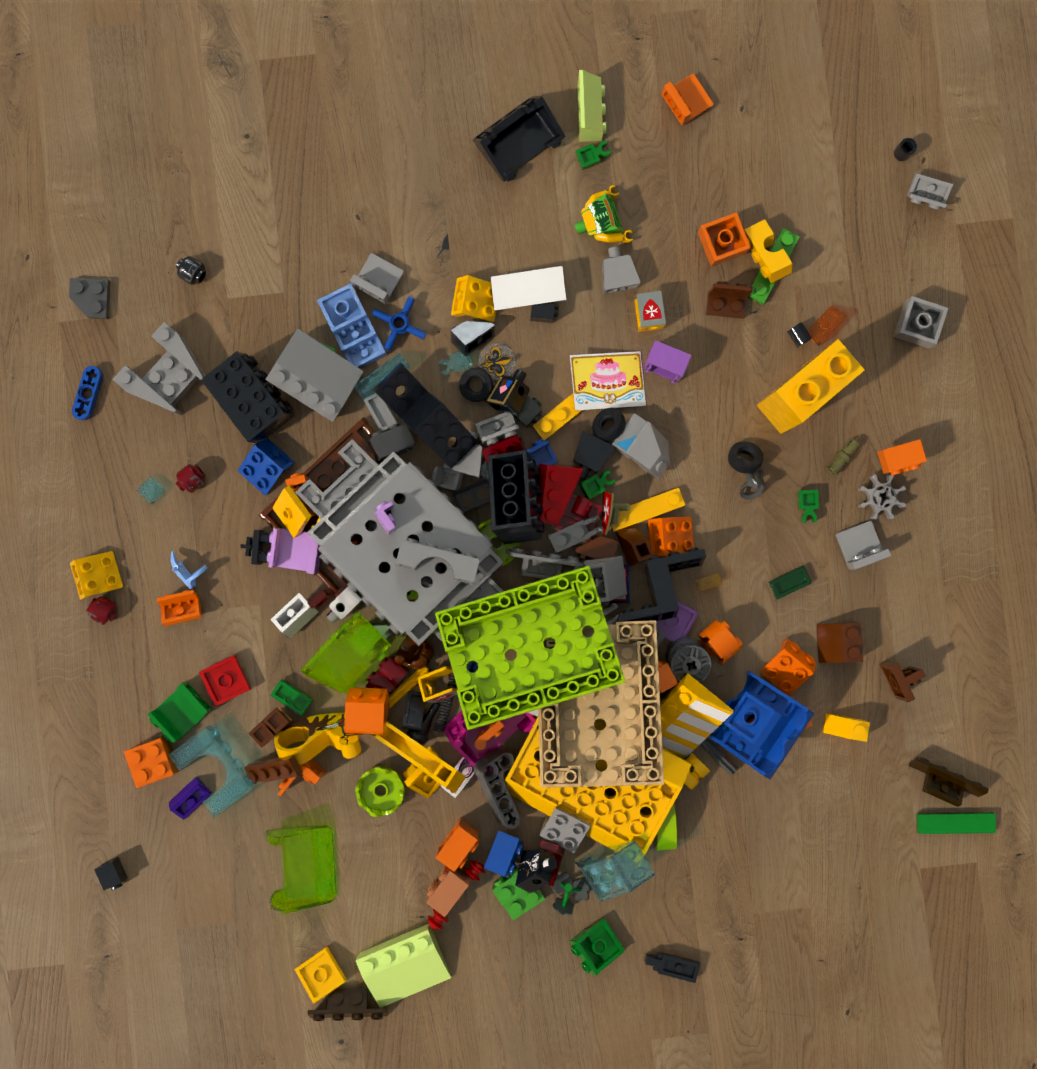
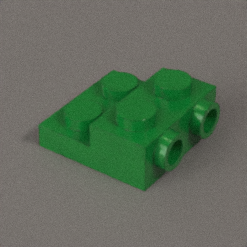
(596, 947)

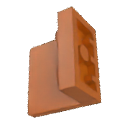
(686, 98)
(670, 535)
(311, 773)

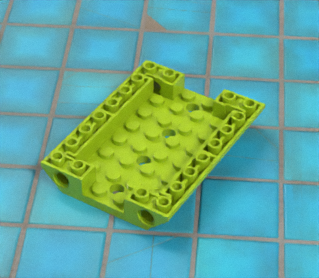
(522, 622)

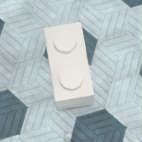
(294, 616)

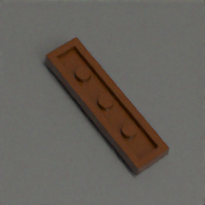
(273, 769)

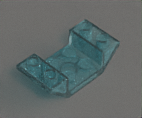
(617, 872)

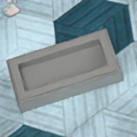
(380, 412)

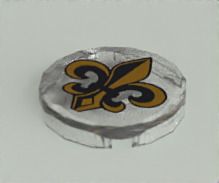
(497, 360)

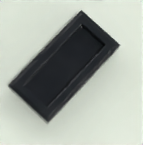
(414, 712)

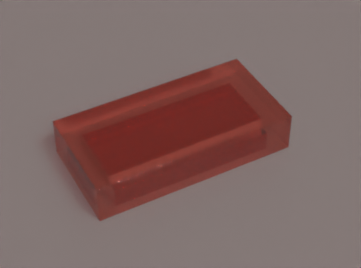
(321, 597)

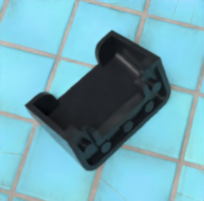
(519, 137)

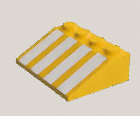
(690, 716)

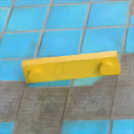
(649, 508)

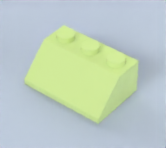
(590, 107)

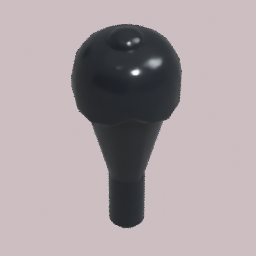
(421, 737)

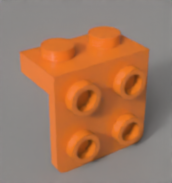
(789, 667)

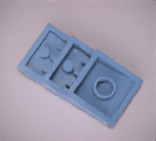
(351, 326)

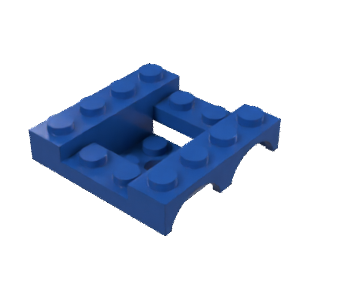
(772, 733)

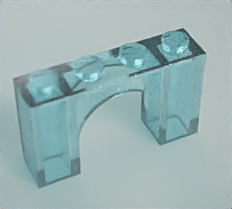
(209, 743)

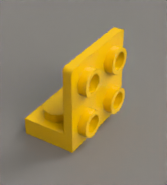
(473, 298)
(96, 574)

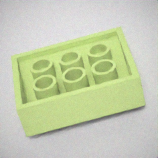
(403, 966)

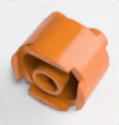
(719, 641)

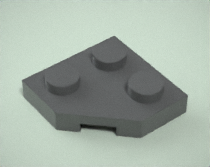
(91, 297)

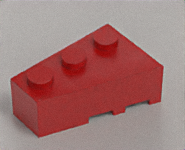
(557, 488)

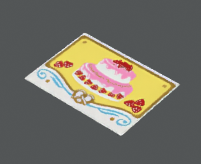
(607, 380)

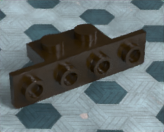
(945, 784)
(348, 1004)

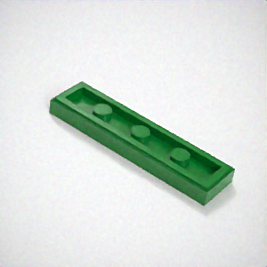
(956, 823)

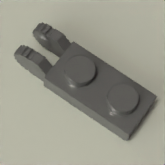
(573, 534)

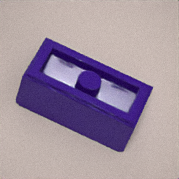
(189, 798)

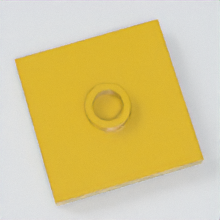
(291, 511)
(320, 975)

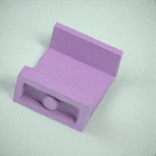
(293, 553)

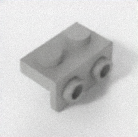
(929, 190)

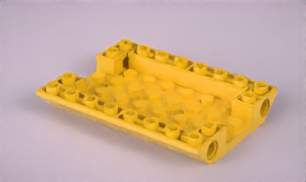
(612, 818)

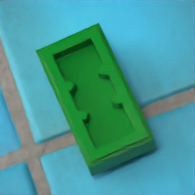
(291, 697)

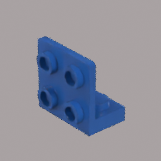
(265, 465)

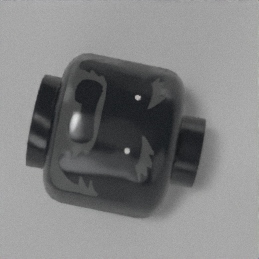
(191, 270)

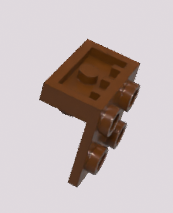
(727, 300)

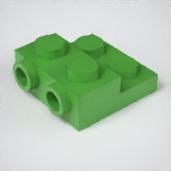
(514, 898)

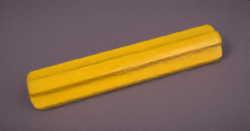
(406, 686)

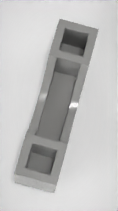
(413, 554)

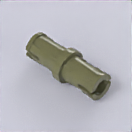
(843, 457)

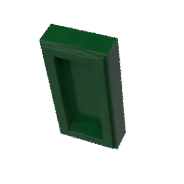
(790, 582)

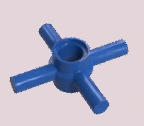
(399, 316)

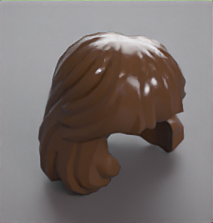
(412, 655)

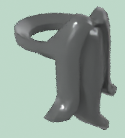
(755, 481)

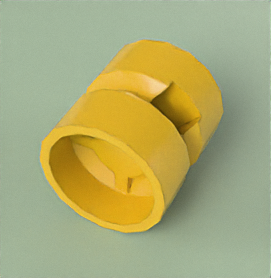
(699, 771)

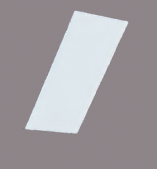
(528, 288)

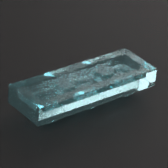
(366, 385)

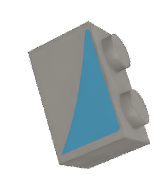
(630, 432)

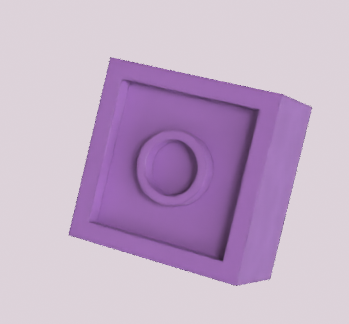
(666, 361)

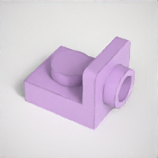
(386, 521)

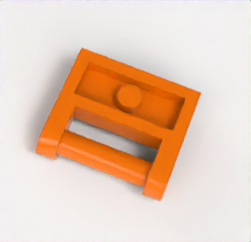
(493, 729)

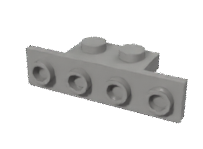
(540, 565)

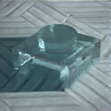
(151, 490)

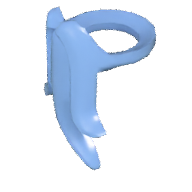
(180, 570)

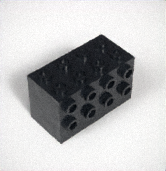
(248, 397)
(515, 497)

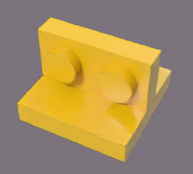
(419, 780)

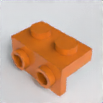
(180, 607)

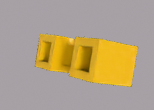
(773, 264)

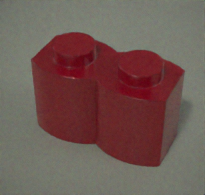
(388, 676)

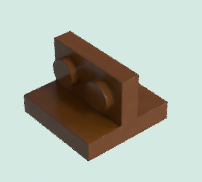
(900, 679)

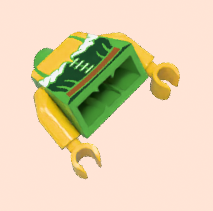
(602, 219)

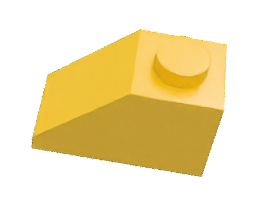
(846, 727)

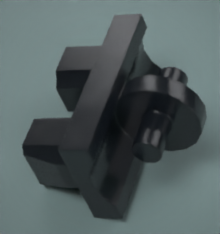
(259, 538)

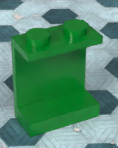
(179, 712)

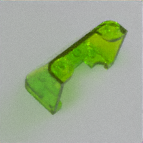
(347, 654)

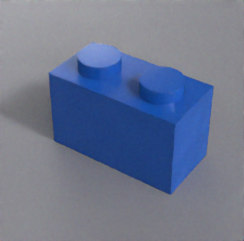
(504, 854)

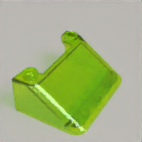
(307, 867)

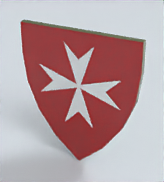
(611, 510)

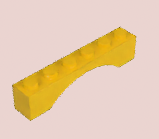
(421, 757)

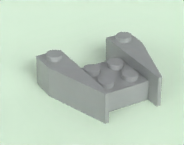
(169, 377)

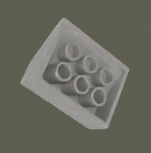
(314, 375)

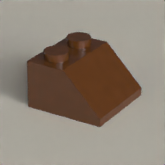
(839, 642)

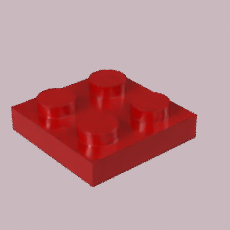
(225, 680)

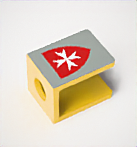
(650, 311)
(427, 679)

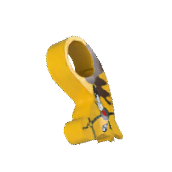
(318, 733)

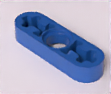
(95, 390)

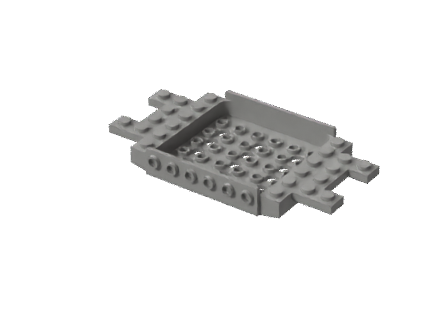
(353, 502)

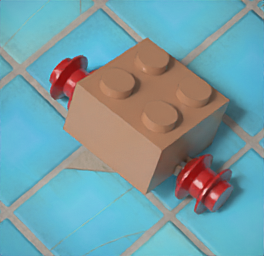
(448, 889)

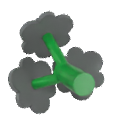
(563, 884)

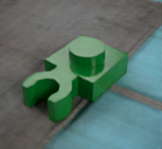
(589, 155)
(594, 485)
(808, 501)

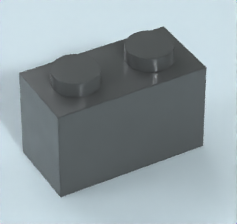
(395, 440)

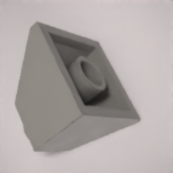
(650, 451)

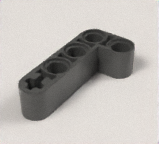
(499, 791)

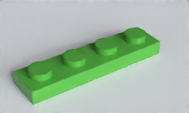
(762, 286)

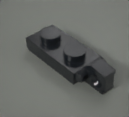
(673, 966)

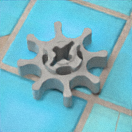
(887, 492)

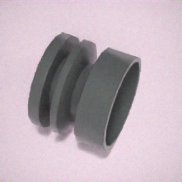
(688, 650)

